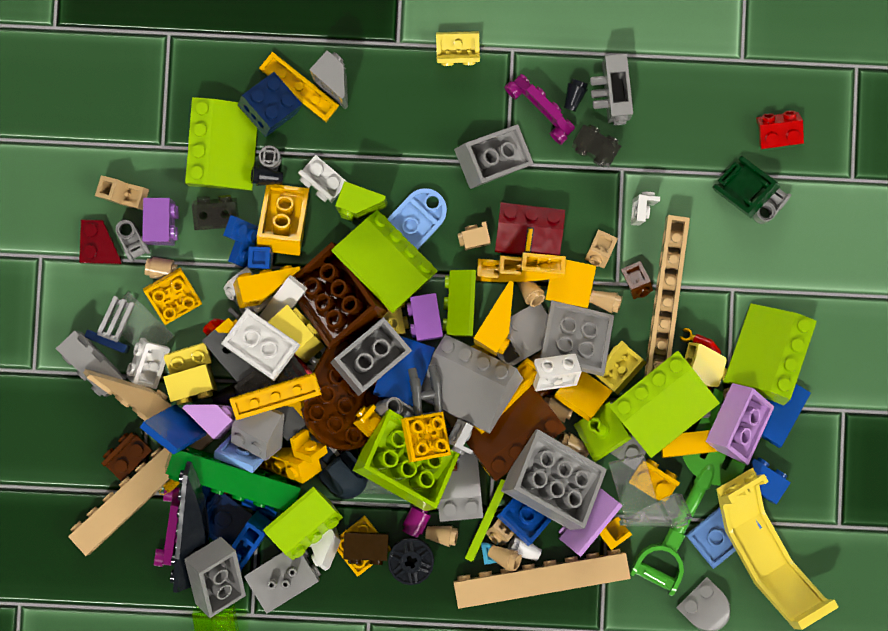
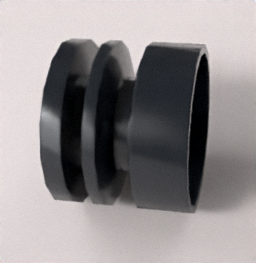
(416, 549)

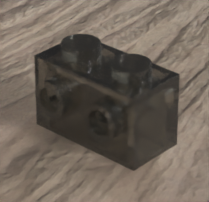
(596, 146)
(216, 216)

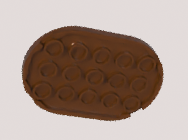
(334, 411)

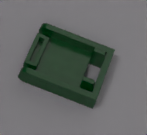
(744, 184)

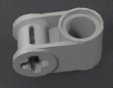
(773, 205)
(132, 241)
(395, 405)

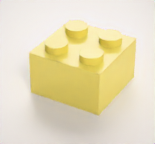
(299, 329)
(190, 384)

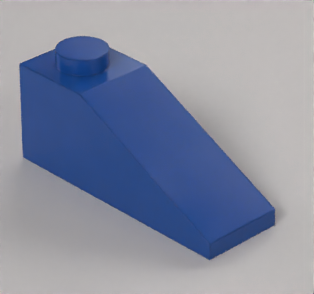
(250, 538)

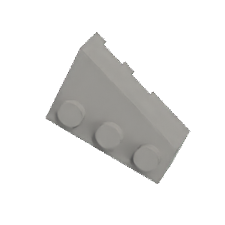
(85, 355)

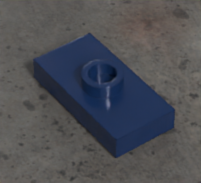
(121, 347)

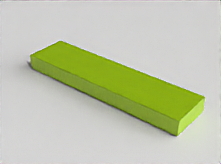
(485, 522)

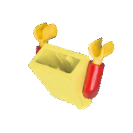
(705, 359)

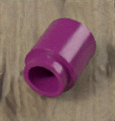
(415, 521)

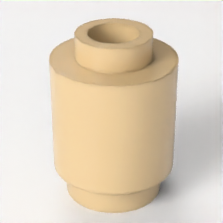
(159, 267)
(559, 408)

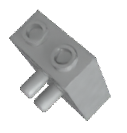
(616, 89)
(282, 579)

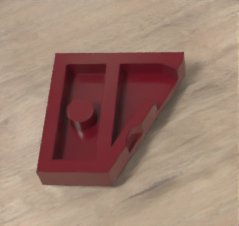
(96, 244)

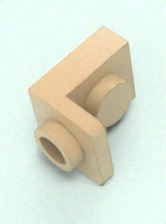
(601, 249)
(499, 533)

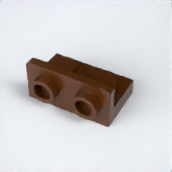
(126, 456)

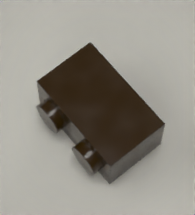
(365, 546)

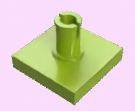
(602, 432)

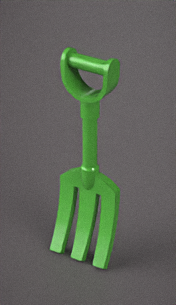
(707, 473)

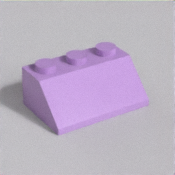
(212, 418)
(740, 423)
(603, 511)

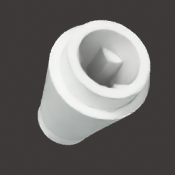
(529, 552)

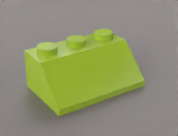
(358, 202)
(460, 303)
(303, 523)

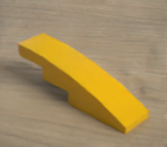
(521, 269)

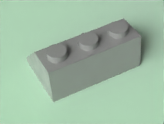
(331, 77)

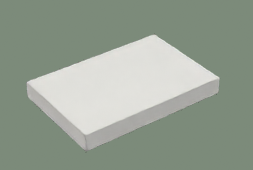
(260, 344)

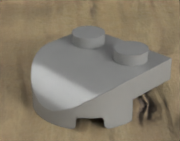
(706, 607)

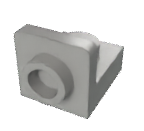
(459, 435)

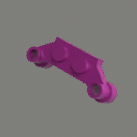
(538, 98)
(164, 556)

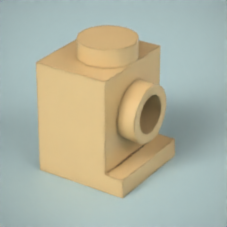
(474, 237)

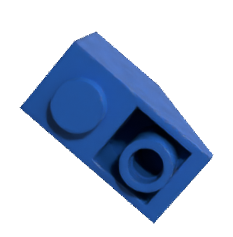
(777, 480)

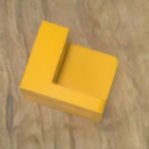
(614, 533)

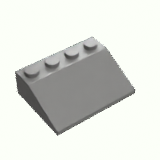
(472, 383)
(555, 481)

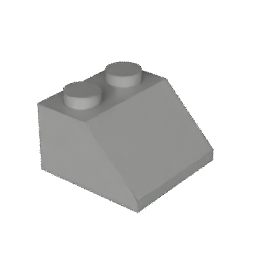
(259, 433)

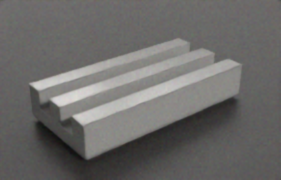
(122, 304)

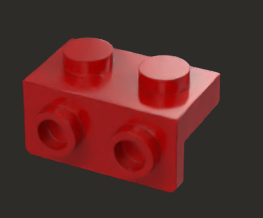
(780, 129)

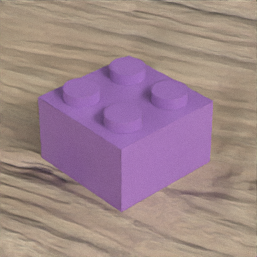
(159, 221)
(426, 317)

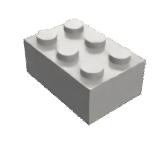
(370, 356)
(215, 577)

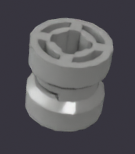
(272, 160)

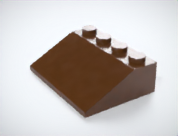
(336, 299)
(512, 432)

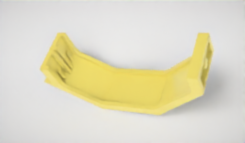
(765, 554)

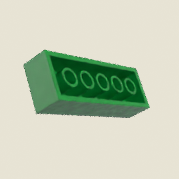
(260, 486)

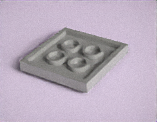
(578, 332)

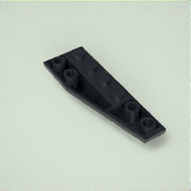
(192, 526)

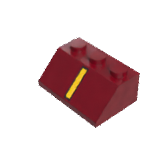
(529, 229)

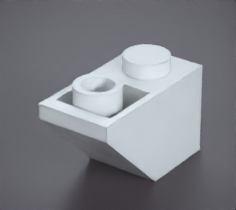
(325, 549)

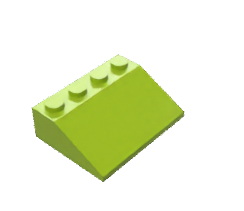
(220, 146)
(384, 261)
(770, 352)
(664, 404)
(387, 464)

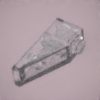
(665, 513)

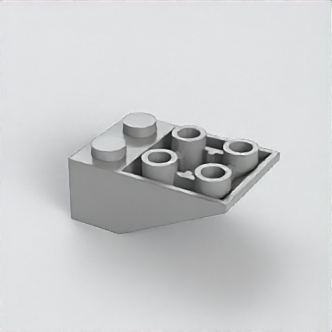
(525, 334)

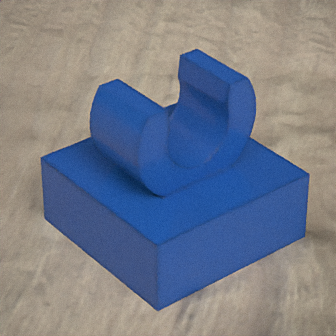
(259, 258)

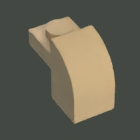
(121, 192)

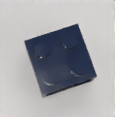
(269, 104)

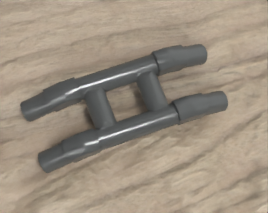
(418, 395)

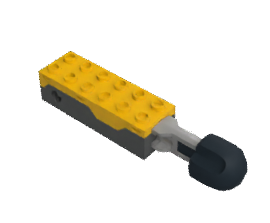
(337, 467)

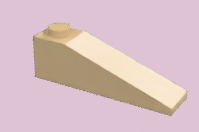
(141, 398)

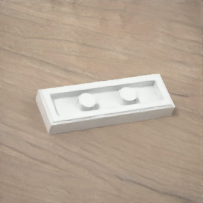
(288, 294)

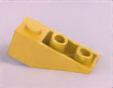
(257, 288)
(286, 465)

